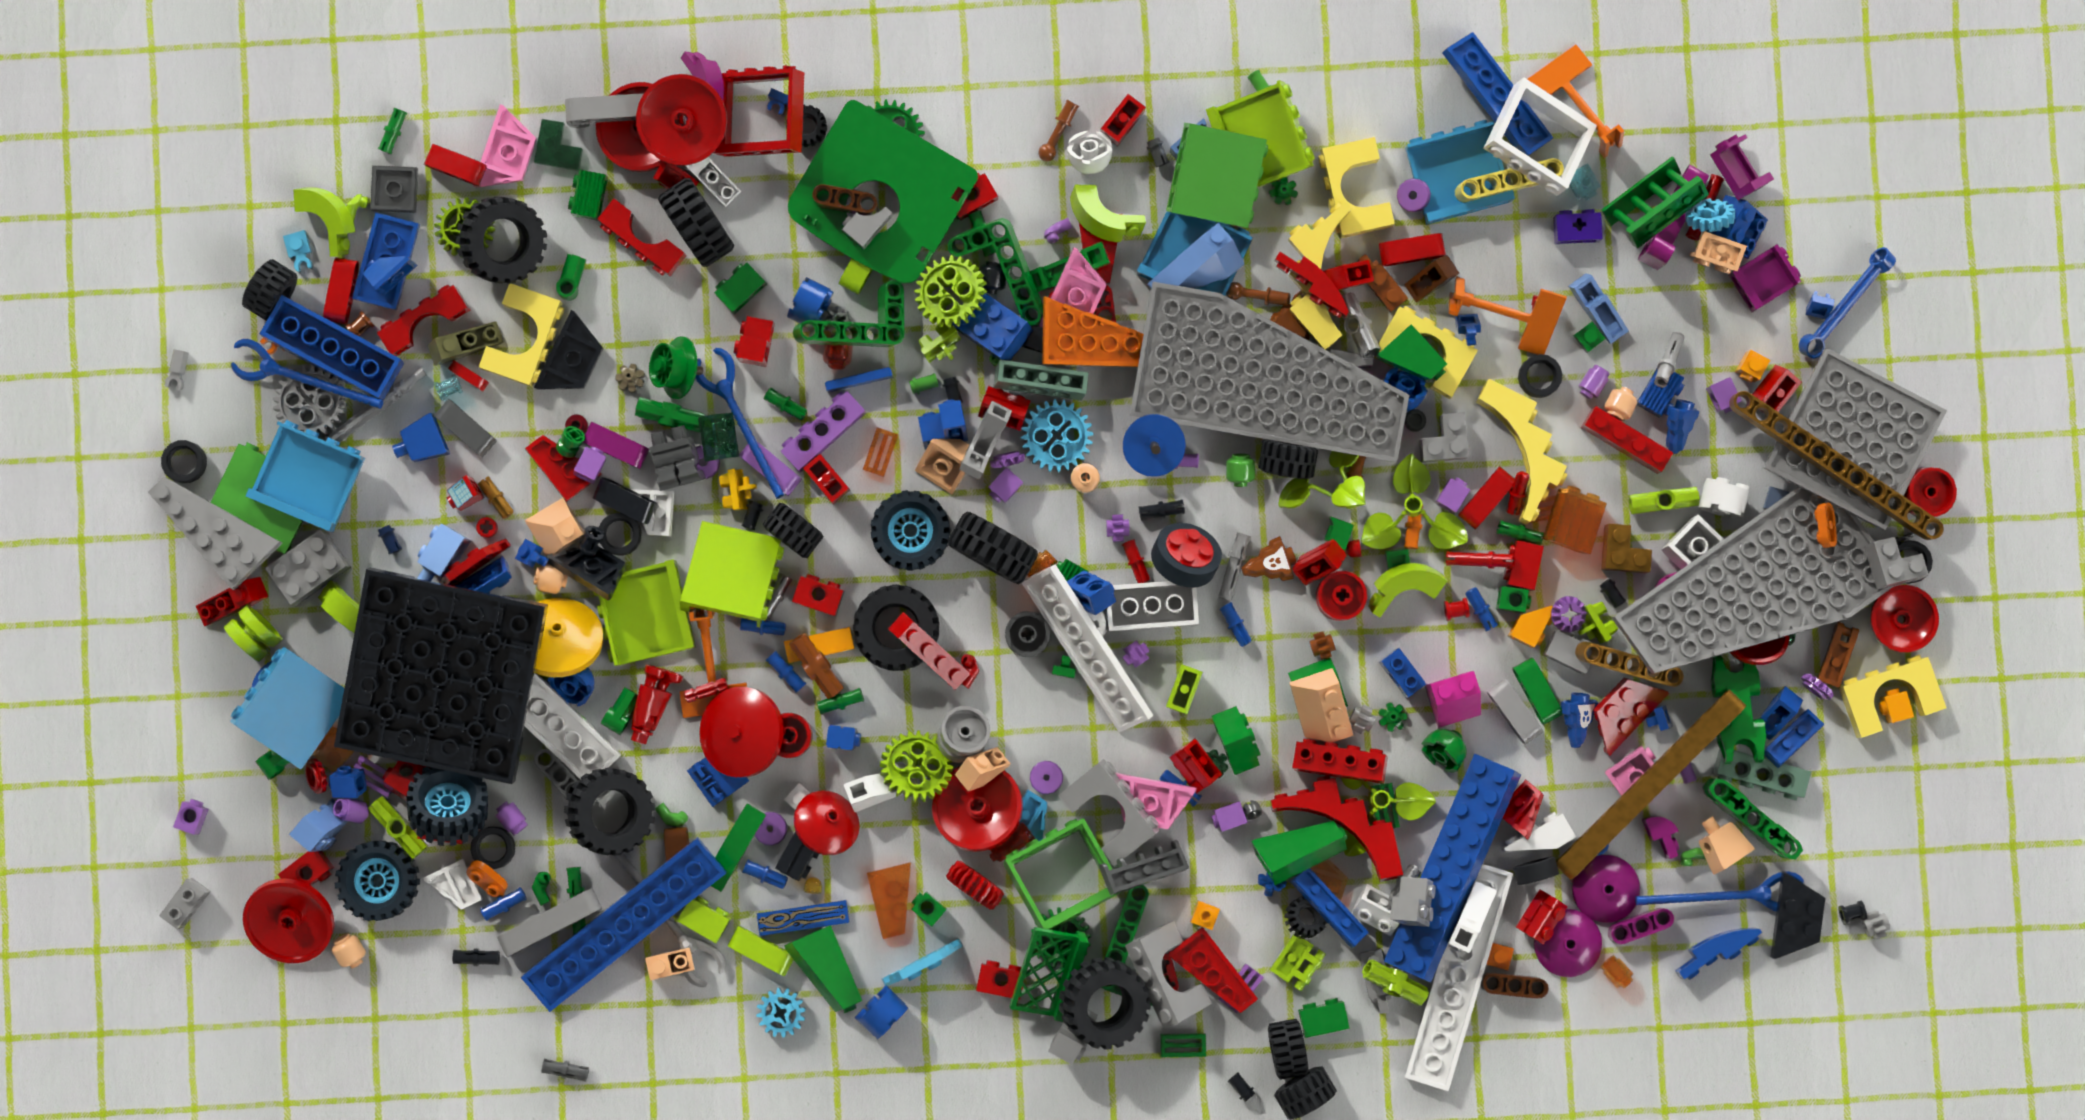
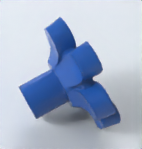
(1264, 880)

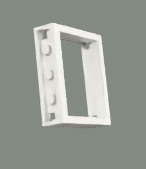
(1556, 111)

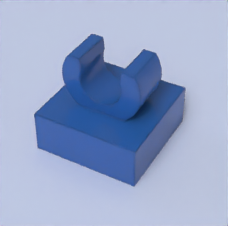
(777, 98)
(1819, 306)
(1661, 717)

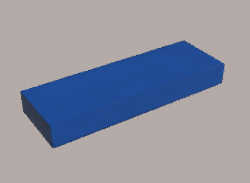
(859, 379)
(1793, 738)

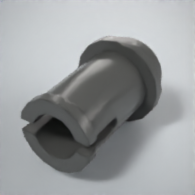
(1157, 152)

